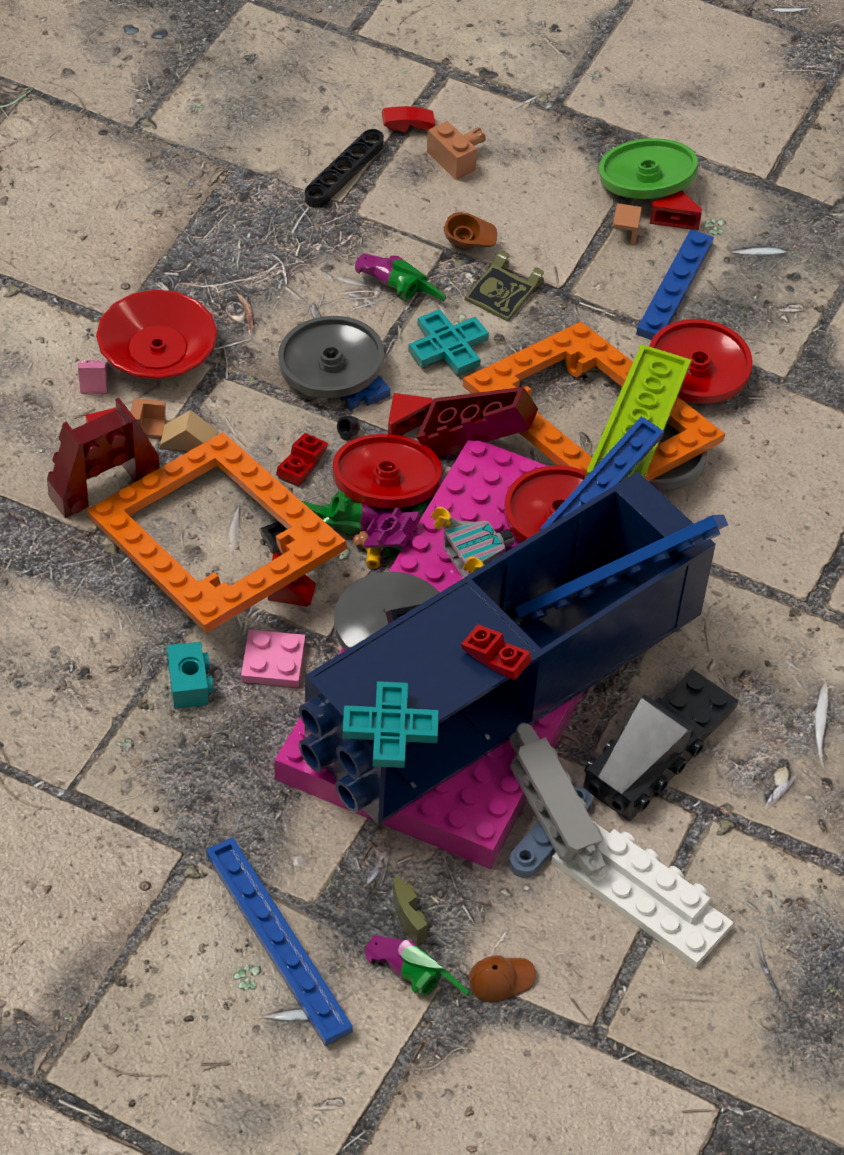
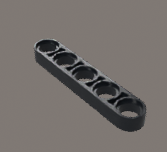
(342, 177)

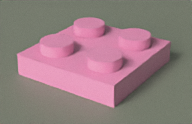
(273, 658)

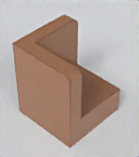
(627, 218)
(150, 416)

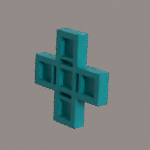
(448, 342)
(390, 724)

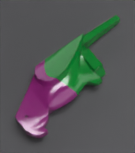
(398, 275)
(346, 515)
(410, 963)

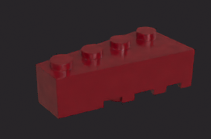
(476, 418)

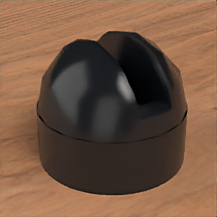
(347, 424)

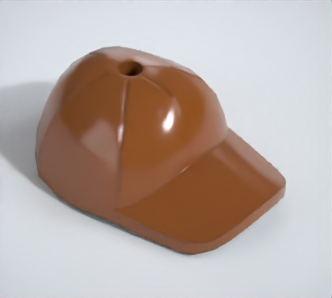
(469, 231)
(508, 980)

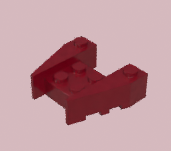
(93, 449)

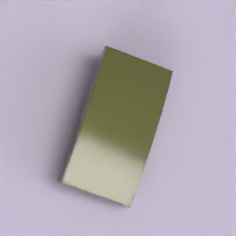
(406, 905)

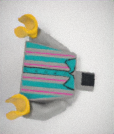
(470, 543)

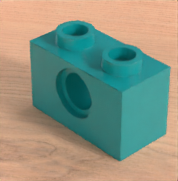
(186, 688)

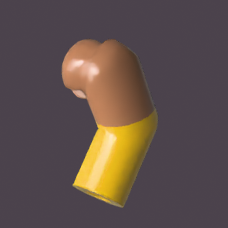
(373, 554)

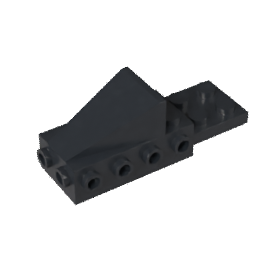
(657, 744)

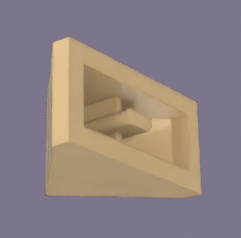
(186, 432)

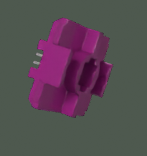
(392, 529)

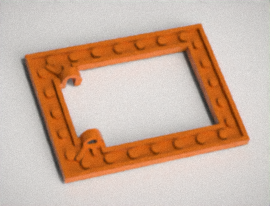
(591, 350)
(208, 602)

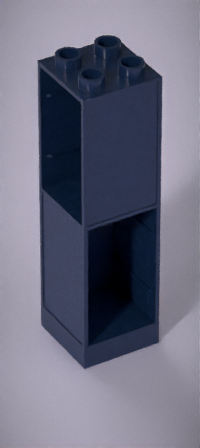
(567, 647)

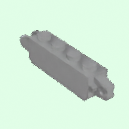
(555, 800)

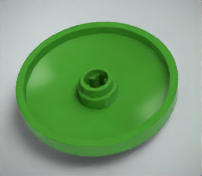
(648, 168)

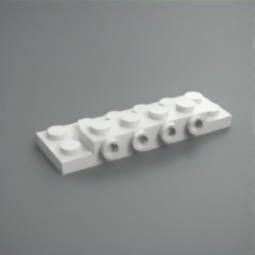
(653, 897)

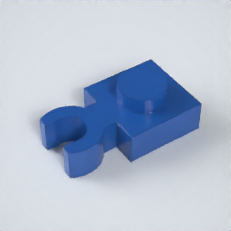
(373, 393)

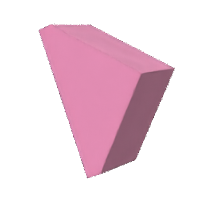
(93, 376)

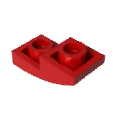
(402, 116)
(302, 459)
(492, 651)

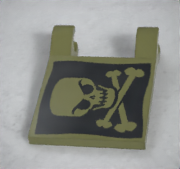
(502, 291)

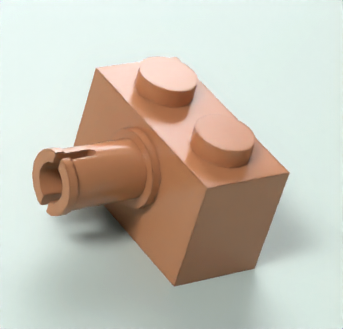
(454, 150)

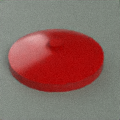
(717, 354)
(386, 471)
(537, 496)

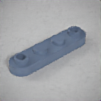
(537, 845)

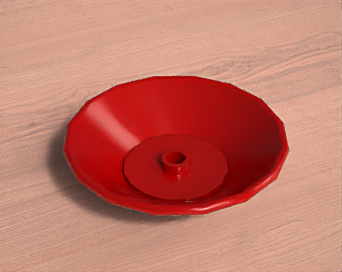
(156, 334)

